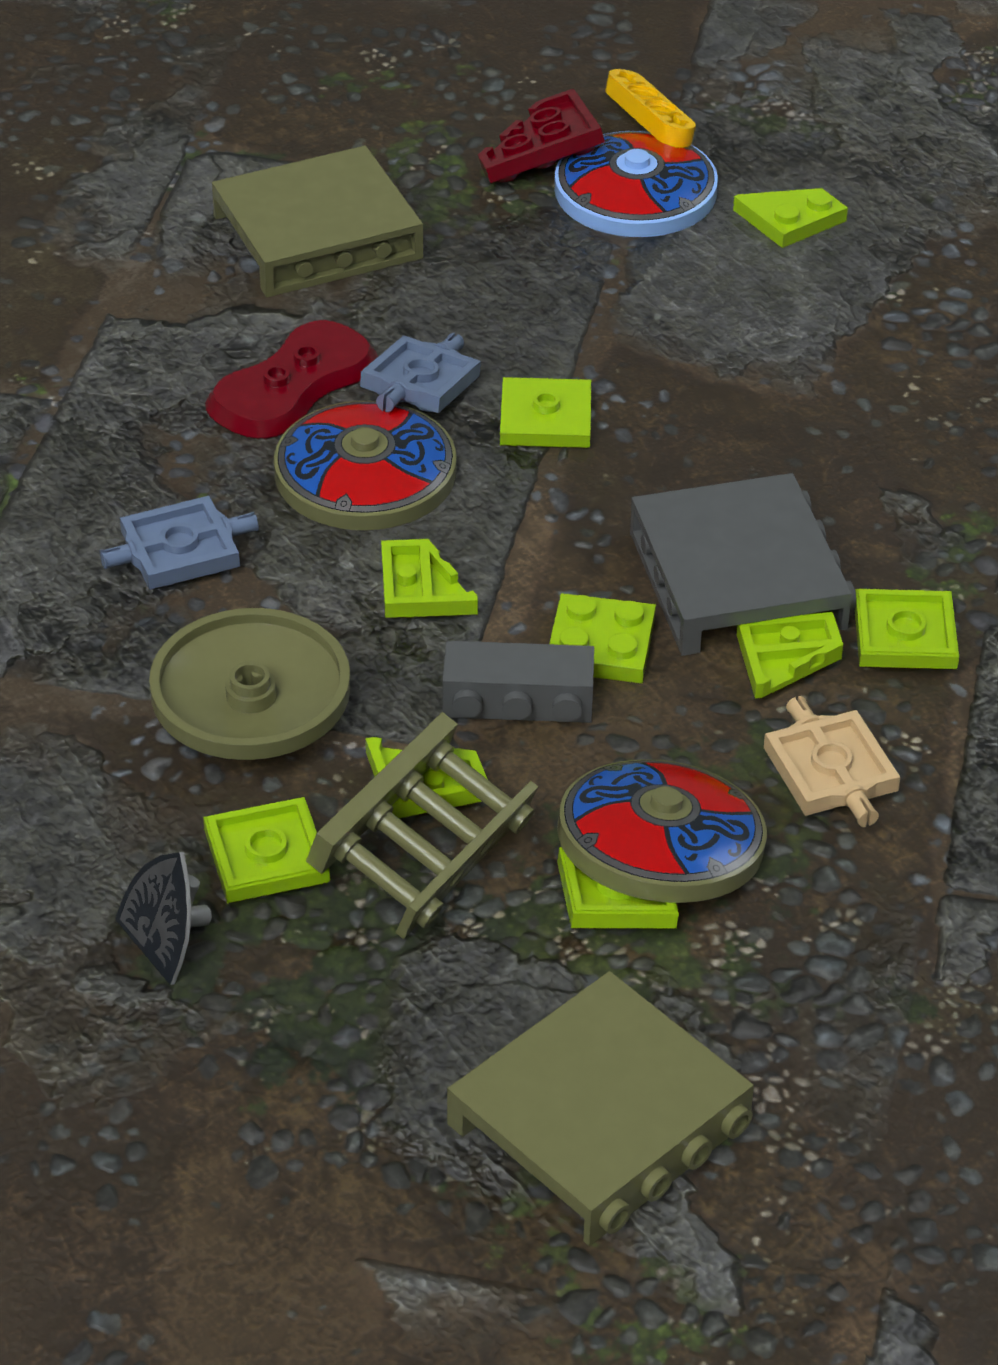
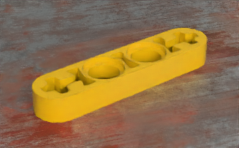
(650, 108)

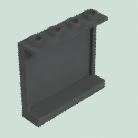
(737, 556)

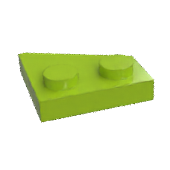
(791, 214)
(421, 582)
(788, 649)

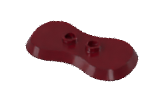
(283, 388)

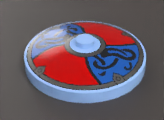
(636, 186)

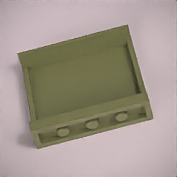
(320, 219)
(604, 1103)

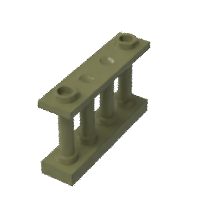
(404, 780)

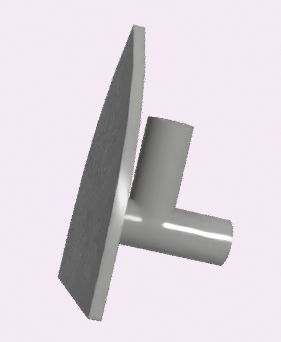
(160, 912)

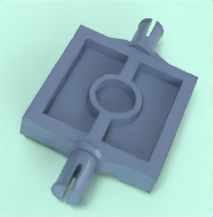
(420, 373)
(179, 542)

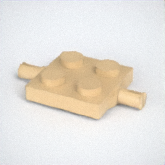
(831, 762)

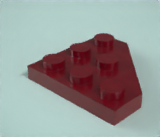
(554, 130)

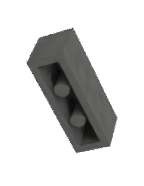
(518, 681)

